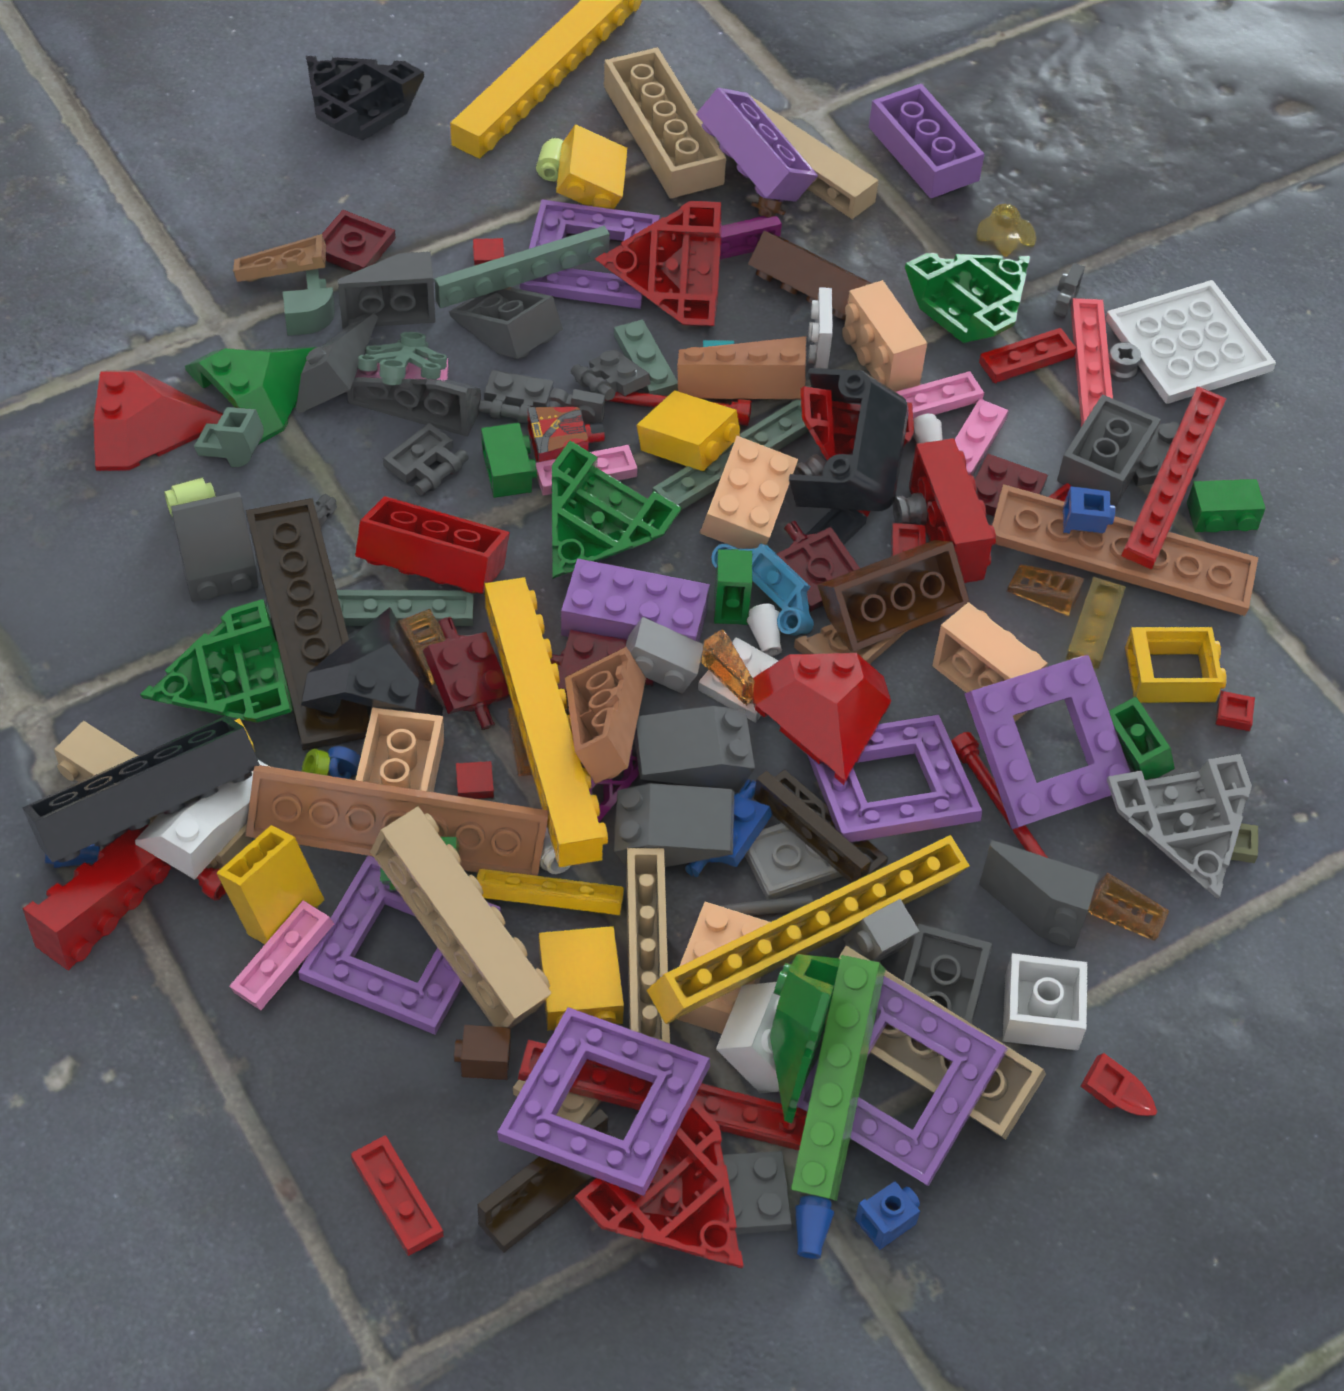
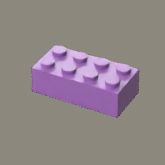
(926, 140)
(756, 145)
(614, 599)

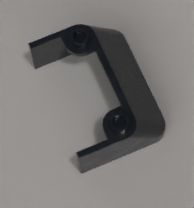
(871, 473)

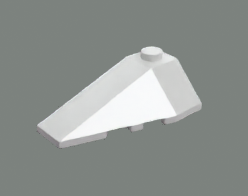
(200, 829)

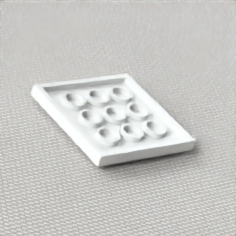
(1190, 341)

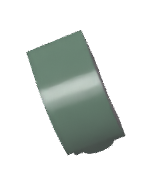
(309, 309)
(233, 437)

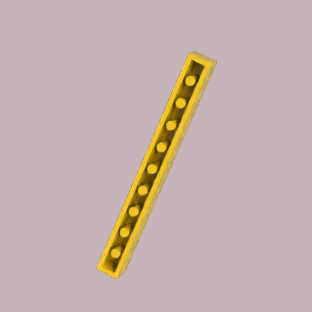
(537, 73)
(544, 724)
(804, 929)

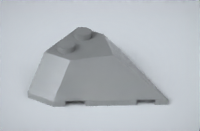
(1189, 814)

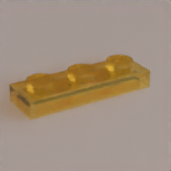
(1096, 621)

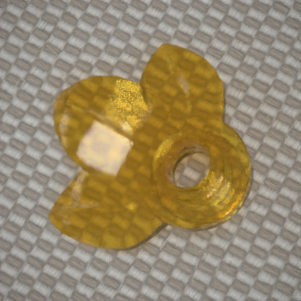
(1006, 232)

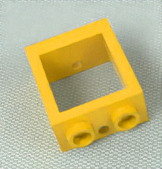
(1174, 640)

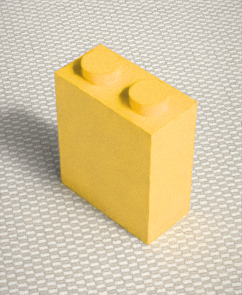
(591, 169)
(688, 430)
(269, 882)
(581, 974)

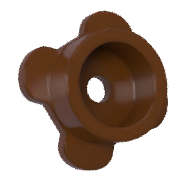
(769, 207)

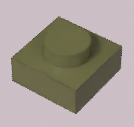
(1246, 844)

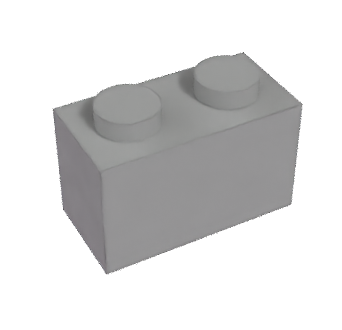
(664, 654)
(882, 932)

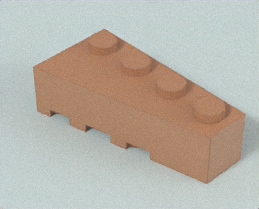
(744, 370)
(605, 712)

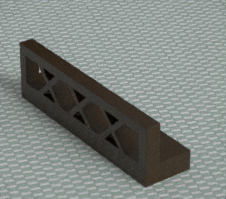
(813, 829)
(533, 1195)

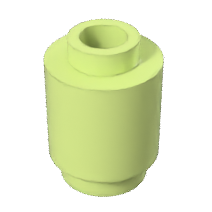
(549, 160)
(188, 492)

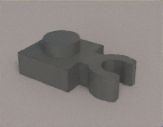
(1069, 287)
(591, 404)

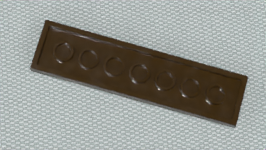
(303, 612)

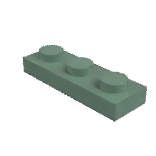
(642, 349)

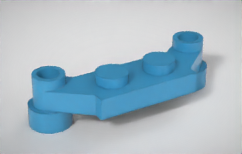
(781, 585)

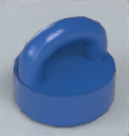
(343, 761)

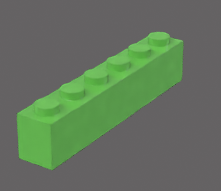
(838, 1078)

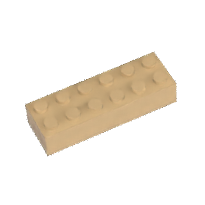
(664, 123)
(460, 919)
(1003, 1097)

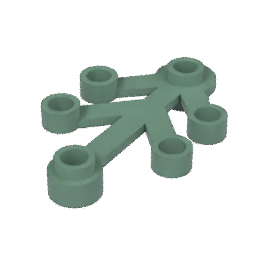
(396, 356)

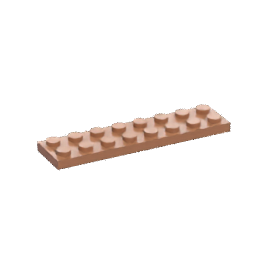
(1182, 568)
(351, 813)

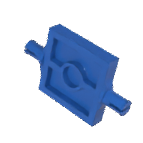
(749, 821)

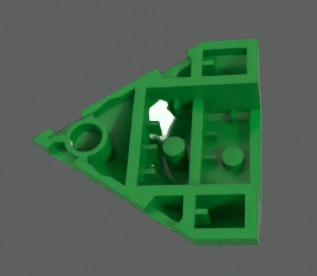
(969, 294)
(255, 380)
(599, 514)
(230, 670)
(799, 1022)

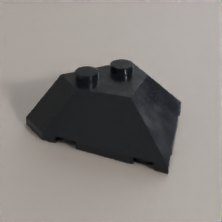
(360, 94)
(374, 671)

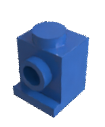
(1087, 510)
(884, 1224)

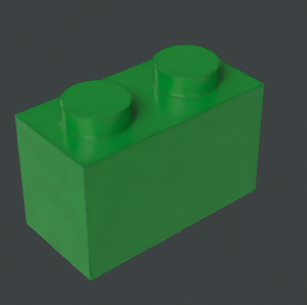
(507, 460)
(1225, 505)
(732, 586)
(1141, 740)

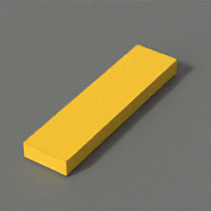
(551, 891)

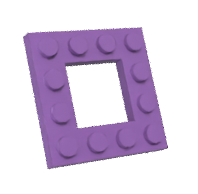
(559, 218)
(993, 717)
(946, 805)
(336, 970)
(972, 1067)
(625, 1162)

